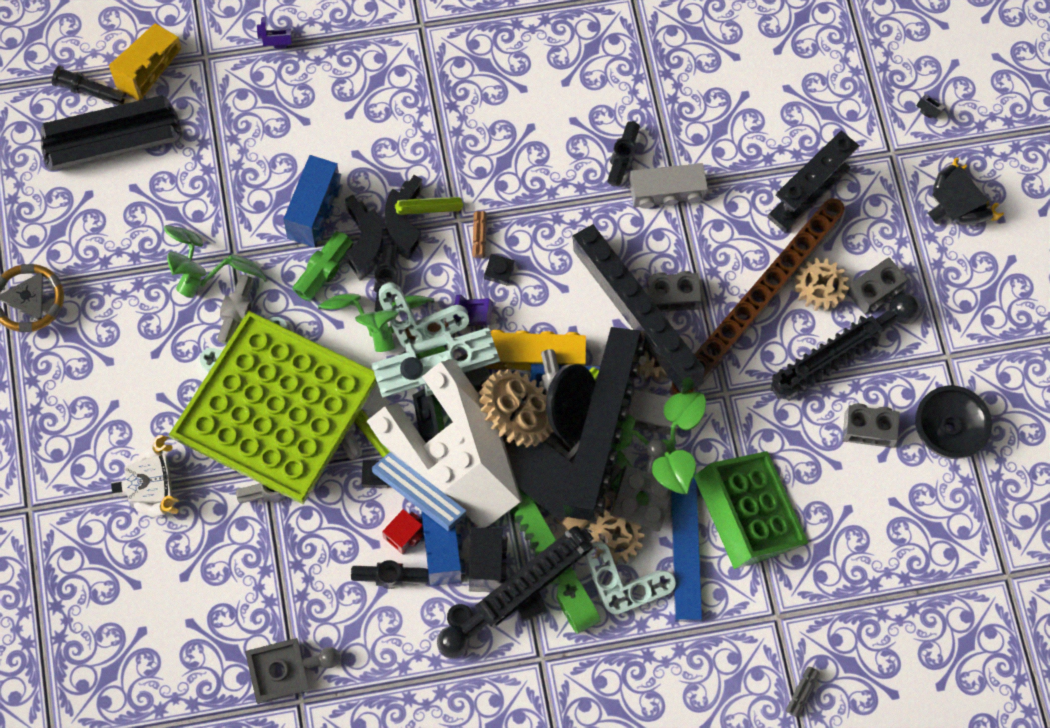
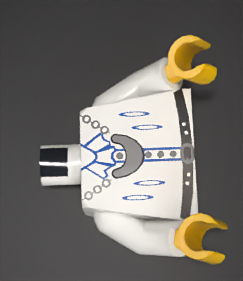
(149, 481)

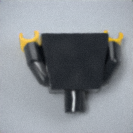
(960, 198)

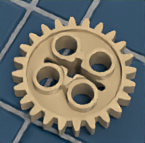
(501, 398)

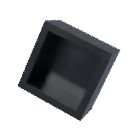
(486, 557)

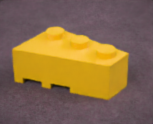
(144, 61)

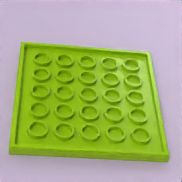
(275, 407)

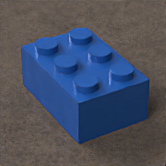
(313, 201)

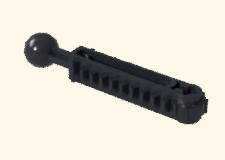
(903, 309)
(517, 590)

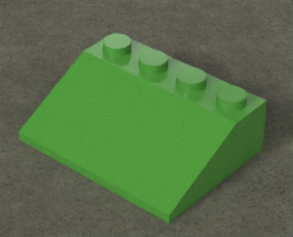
(750, 509)

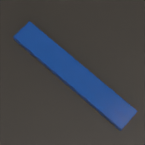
(686, 555)

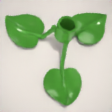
(193, 271)
(374, 321)
(677, 466)

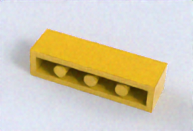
(522, 349)

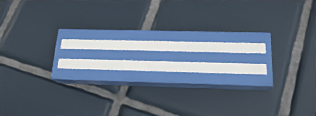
(419, 491)

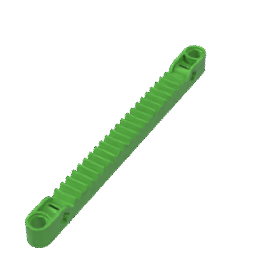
(578, 610)

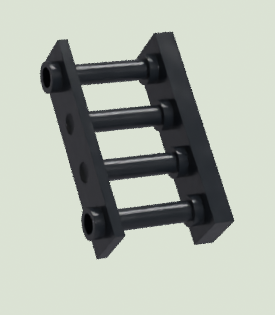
(813, 181)

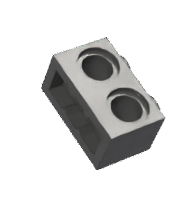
(874, 283)
(674, 298)
(871, 432)

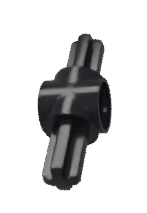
(619, 162)
(386, 268)
(375, 573)

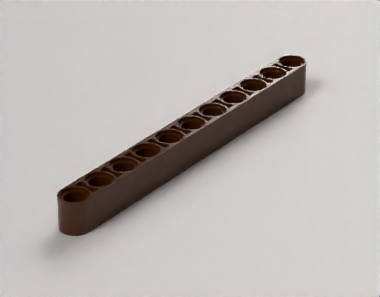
(766, 290)

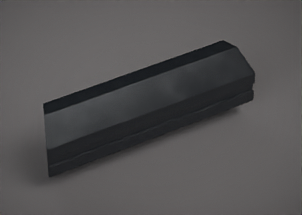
(109, 132)

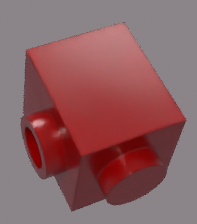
(404, 531)

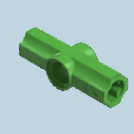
(322, 266)

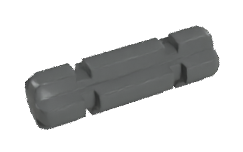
(802, 691)

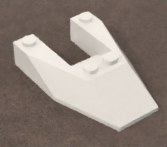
(463, 459)

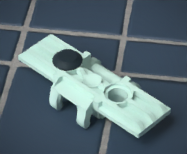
(406, 371)

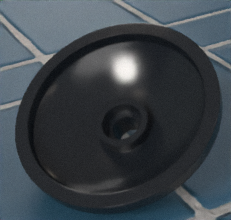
(569, 401)
(962, 411)

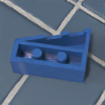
(442, 553)

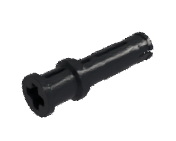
(78, 83)

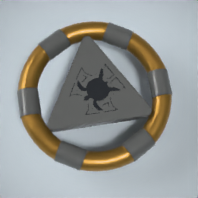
(29, 297)

